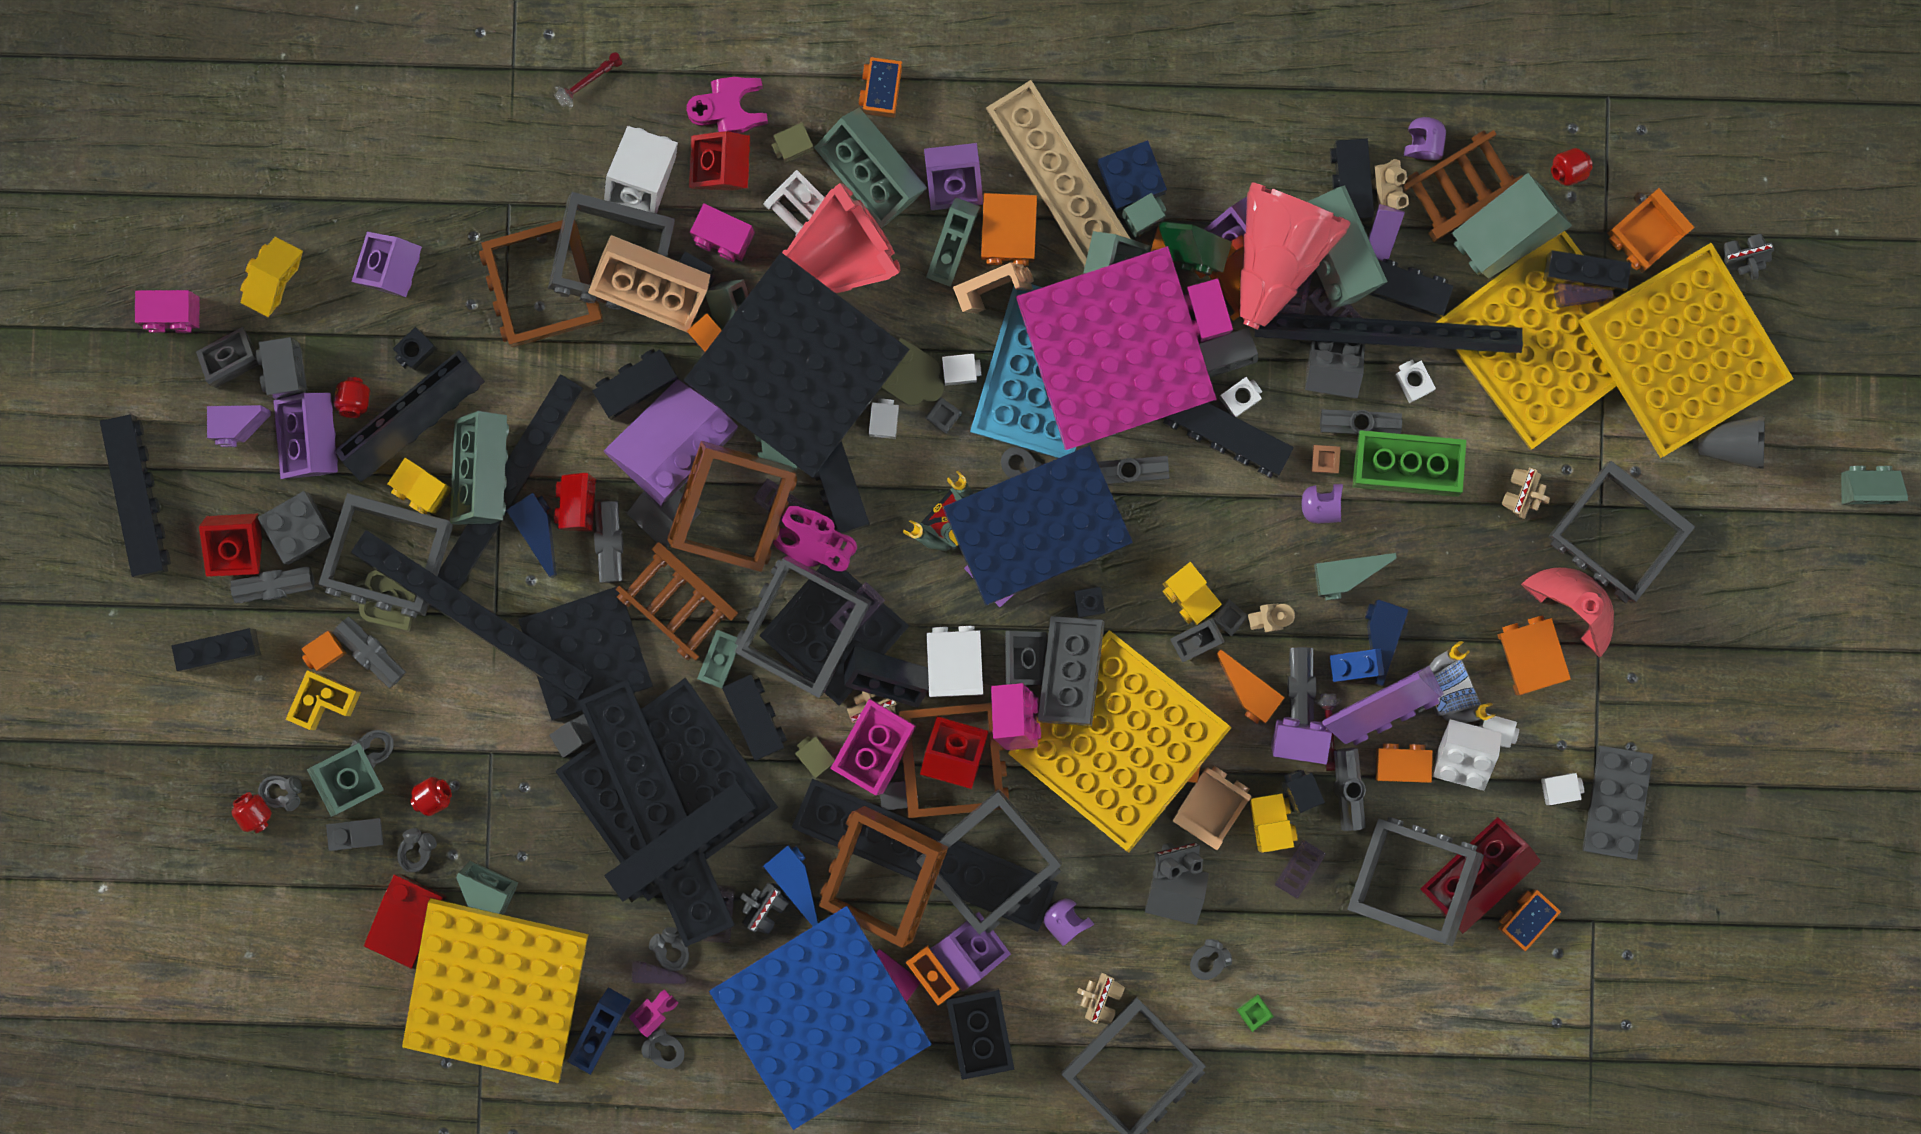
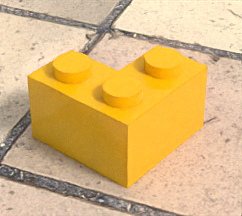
(269, 275)
(420, 487)
(1191, 593)
(317, 694)
(1271, 823)

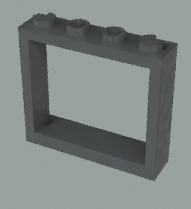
(607, 210)
(1650, 501)
(360, 595)
(758, 614)
(1028, 890)
(1461, 895)
(1173, 1094)

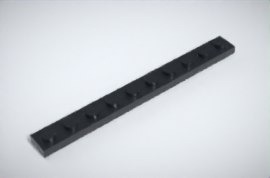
(1393, 332)
(517, 472)
(470, 615)

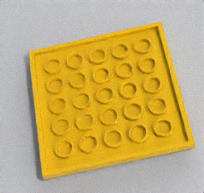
(1685, 350)
(1558, 365)
(1136, 753)
(494, 990)

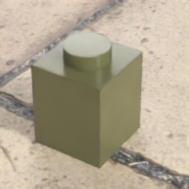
(792, 143)
(814, 756)

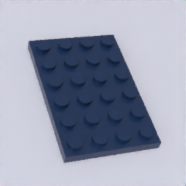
(1037, 525)

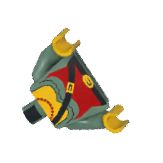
(935, 529)

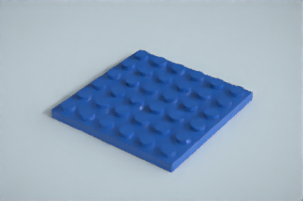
(820, 1017)

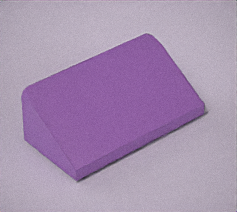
(1384, 230)

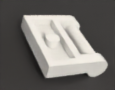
(800, 194)

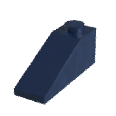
(535, 526)
(1384, 631)
(599, 1030)

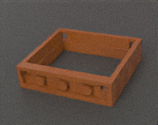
(501, 307)
(692, 493)
(999, 767)
(935, 855)

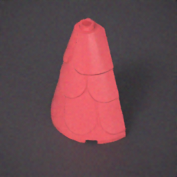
(843, 244)
(1281, 250)
(1583, 596)

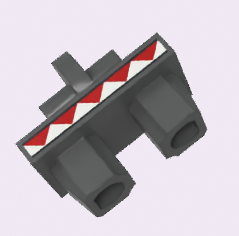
(1749, 259)
(1179, 859)
(758, 906)

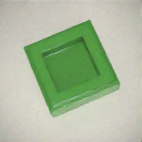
(1255, 1013)

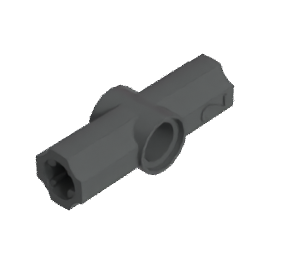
(1343, 421)
(1147, 469)
(608, 542)
(272, 585)
(369, 652)
(1301, 684)
(1347, 772)

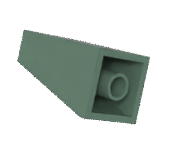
(1510, 227)

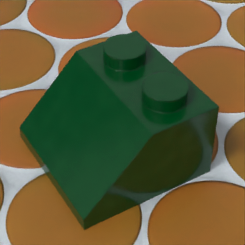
(1195, 247)

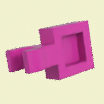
(650, 1013)

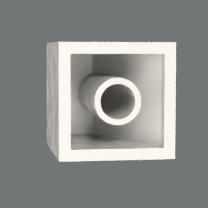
(640, 170)
(954, 662)

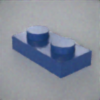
(1357, 665)

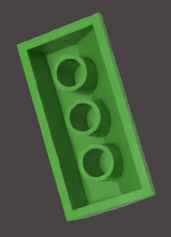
(1409, 463)

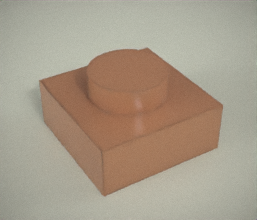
(1325, 459)

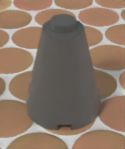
(1735, 442)

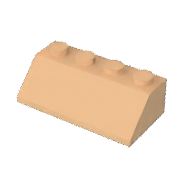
(649, 283)

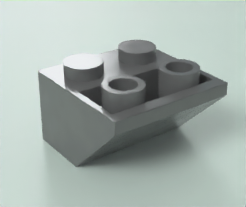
(1335, 368)

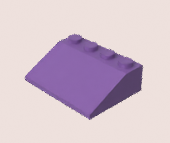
(665, 440)
(1385, 706)

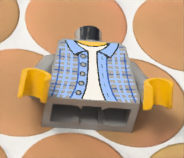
(1459, 697)

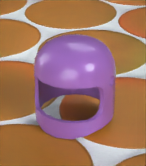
(1435, 139)
(1322, 506)
(1064, 922)

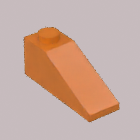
(1253, 693)

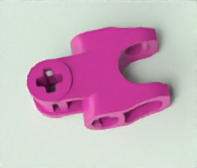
(724, 105)
(814, 540)

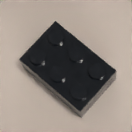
(980, 1033)

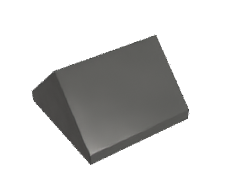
(227, 358)
(657, 519)
(1025, 657)
(1178, 898)

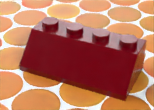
(1504, 865)

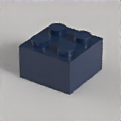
(1131, 175)

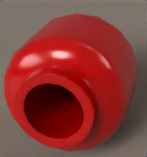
(1571, 167)
(352, 397)
(431, 796)
(251, 812)

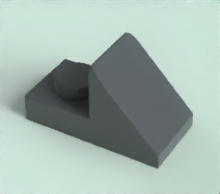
(1197, 639)
(572, 736)
(354, 834)

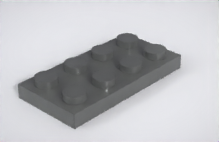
(1071, 671)
(1617, 802)

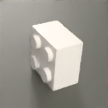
(1467, 754)

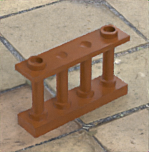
(1463, 210)
(681, 576)

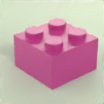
(721, 232)
(167, 310)
(1208, 311)
(1015, 716)

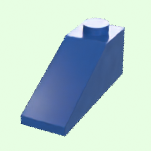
(792, 876)

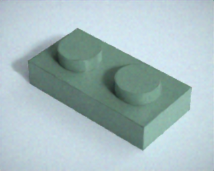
(718, 659)

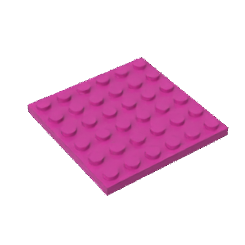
(1116, 348)

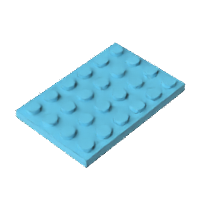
(1014, 398)

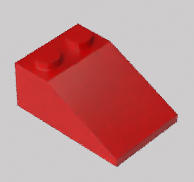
(576, 502)
(401, 920)

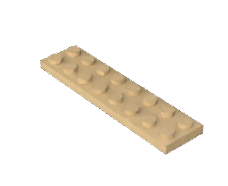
(1054, 167)

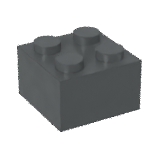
(281, 368)
(296, 528)

